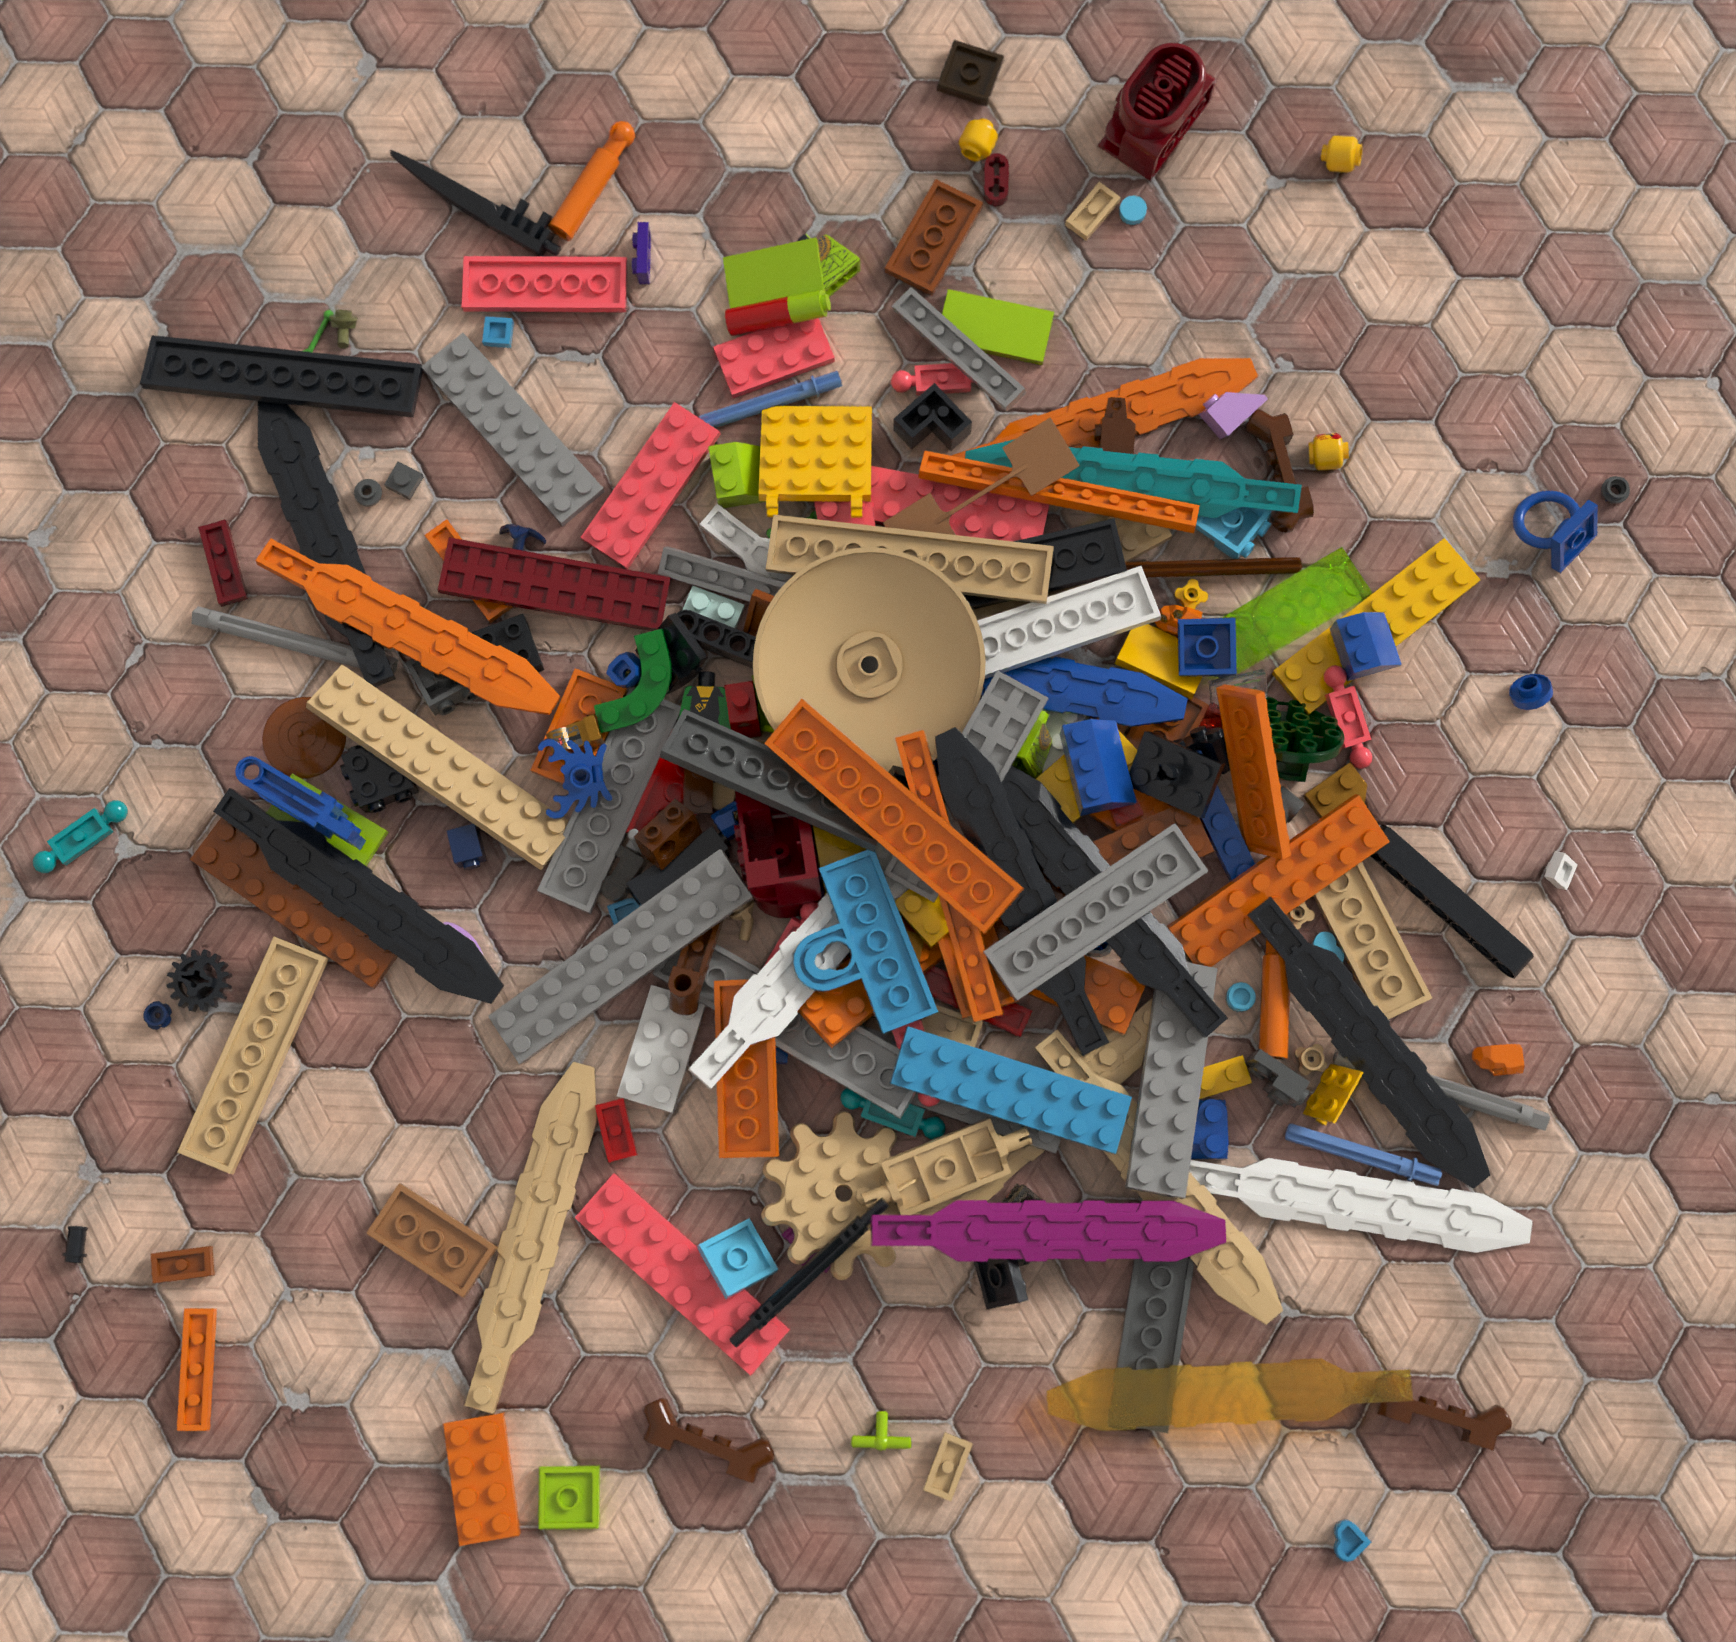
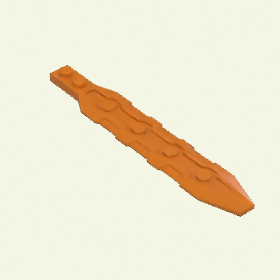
(1148, 401)
(414, 631)

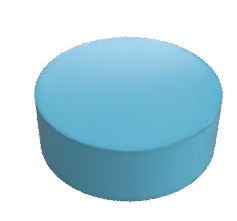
(1132, 210)
(1240, 997)

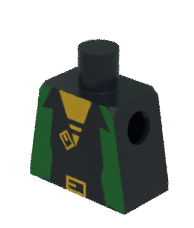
(707, 700)

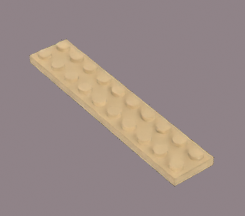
(972, 563)
(439, 766)

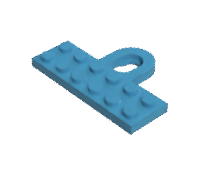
(876, 941)

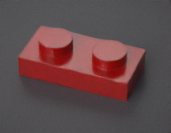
(616, 1130)

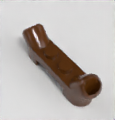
(1277, 433)
(690, 972)
(1479, 1430)
(664, 1431)

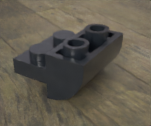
(684, 652)

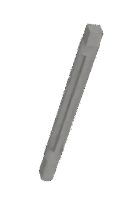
(278, 636)
(1481, 1101)

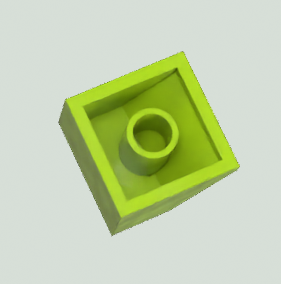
(736, 473)

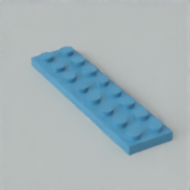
(1010, 1090)

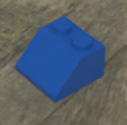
(1364, 644)

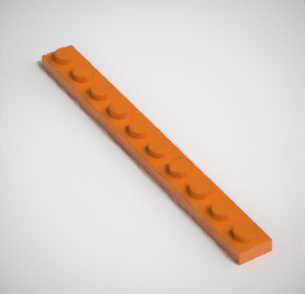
(1062, 493)
(964, 935)

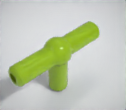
(881, 1440)

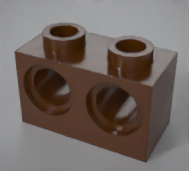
(668, 834)

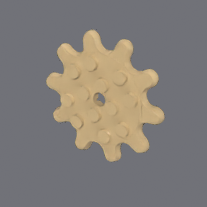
(810, 1185)

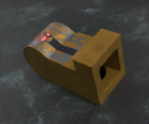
(578, 732)

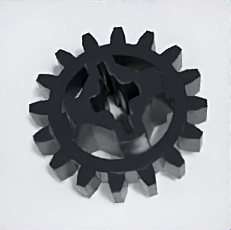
(200, 969)

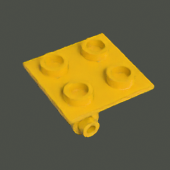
(1332, 1093)

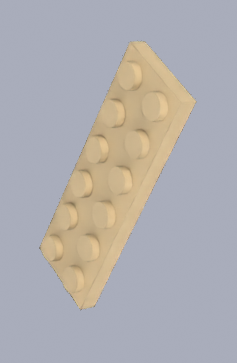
(1371, 943)

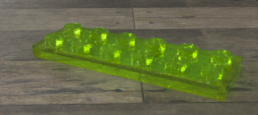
(1296, 607)

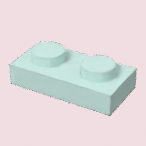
(714, 606)

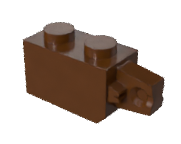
(1115, 430)

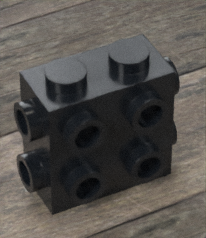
(374, 781)

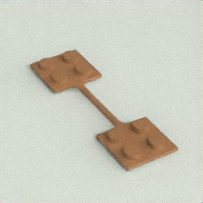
(1036, 458)

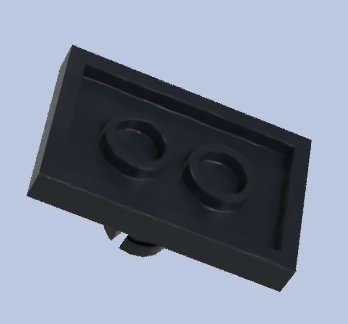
(1175, 774)
(1001, 1282)

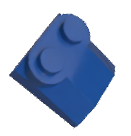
(1207, 647)
(1211, 1130)

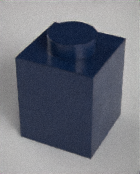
(467, 846)

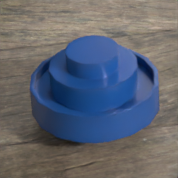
(1531, 691)

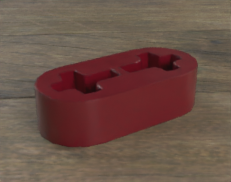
(990, 179)

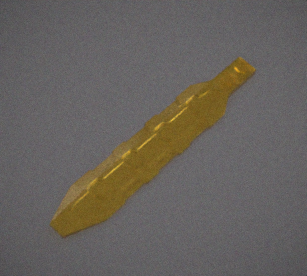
(1221, 1394)

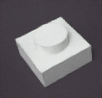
(1560, 870)

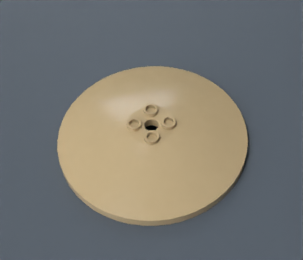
(880, 608)

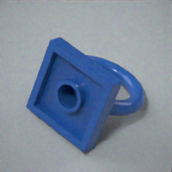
(1571, 535)

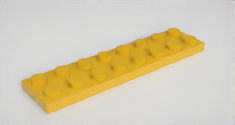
(1408, 604)

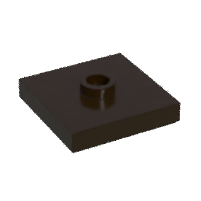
(970, 73)

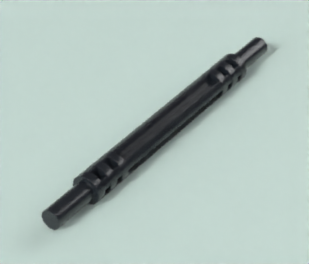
(808, 1273)

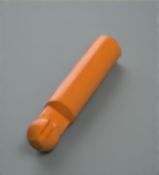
(591, 182)
(1274, 1006)

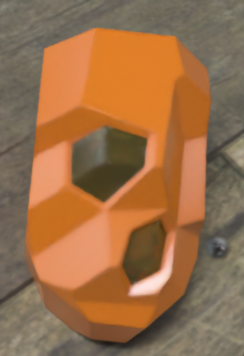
(1171, 614)
(1500, 1059)

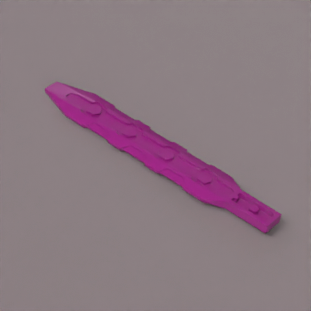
(1056, 1231)

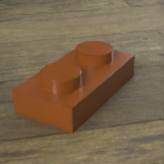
(182, 1264)

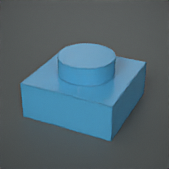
(498, 332)

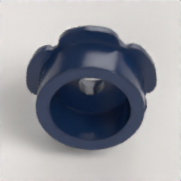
(150, 1015)

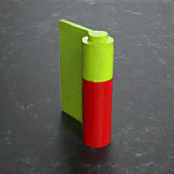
(775, 287)

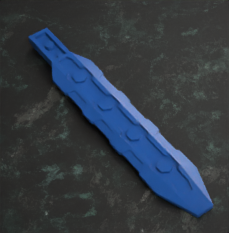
(1100, 692)

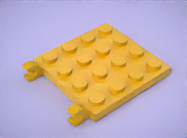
(816, 455)

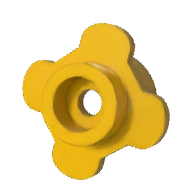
(1191, 587)

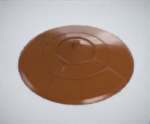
(301, 740)

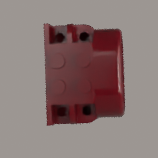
(1157, 107)
(776, 858)

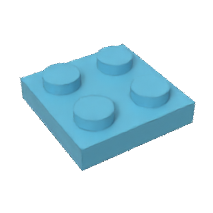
(737, 1258)

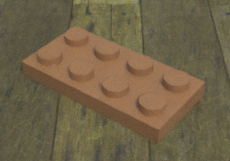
(432, 1240)

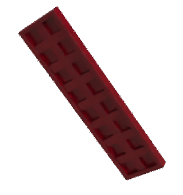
(553, 585)

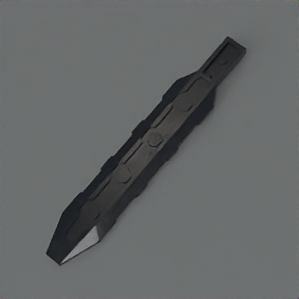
(315, 515)
(988, 822)
(1070, 861)
(366, 901)
(1372, 1046)

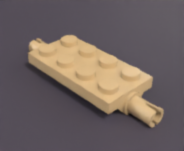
(946, 1167)

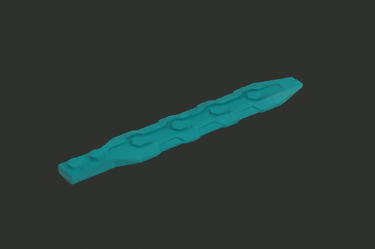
(1197, 482)

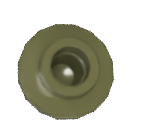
(343, 321)

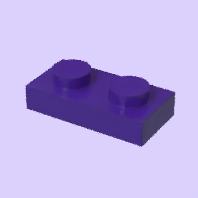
(642, 242)

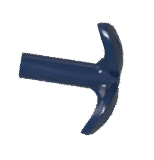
(519, 534)

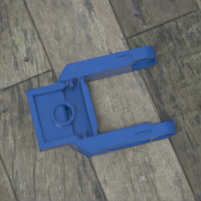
(300, 802)

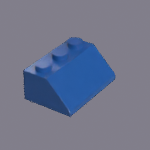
(1097, 765)

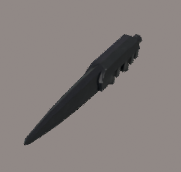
(501, 218)

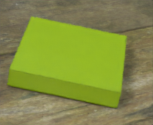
(569, 1497)

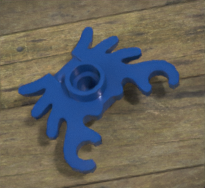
(581, 775)

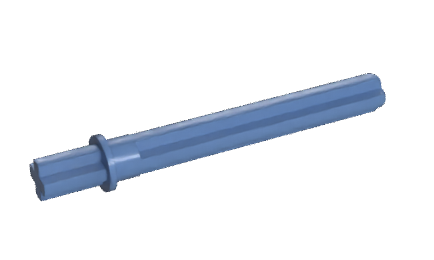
(776, 398)
(1363, 1154)

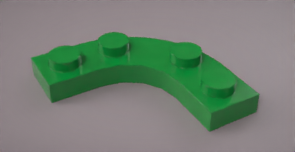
(651, 688)

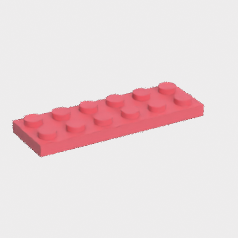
(544, 284)
(650, 485)

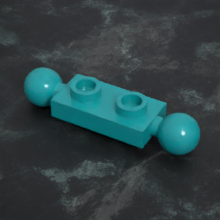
(80, 836)
(909, 1123)

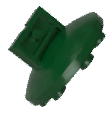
(1302, 738)

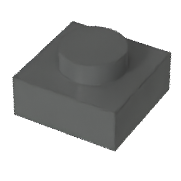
(404, 480)

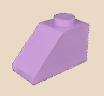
(1229, 410)

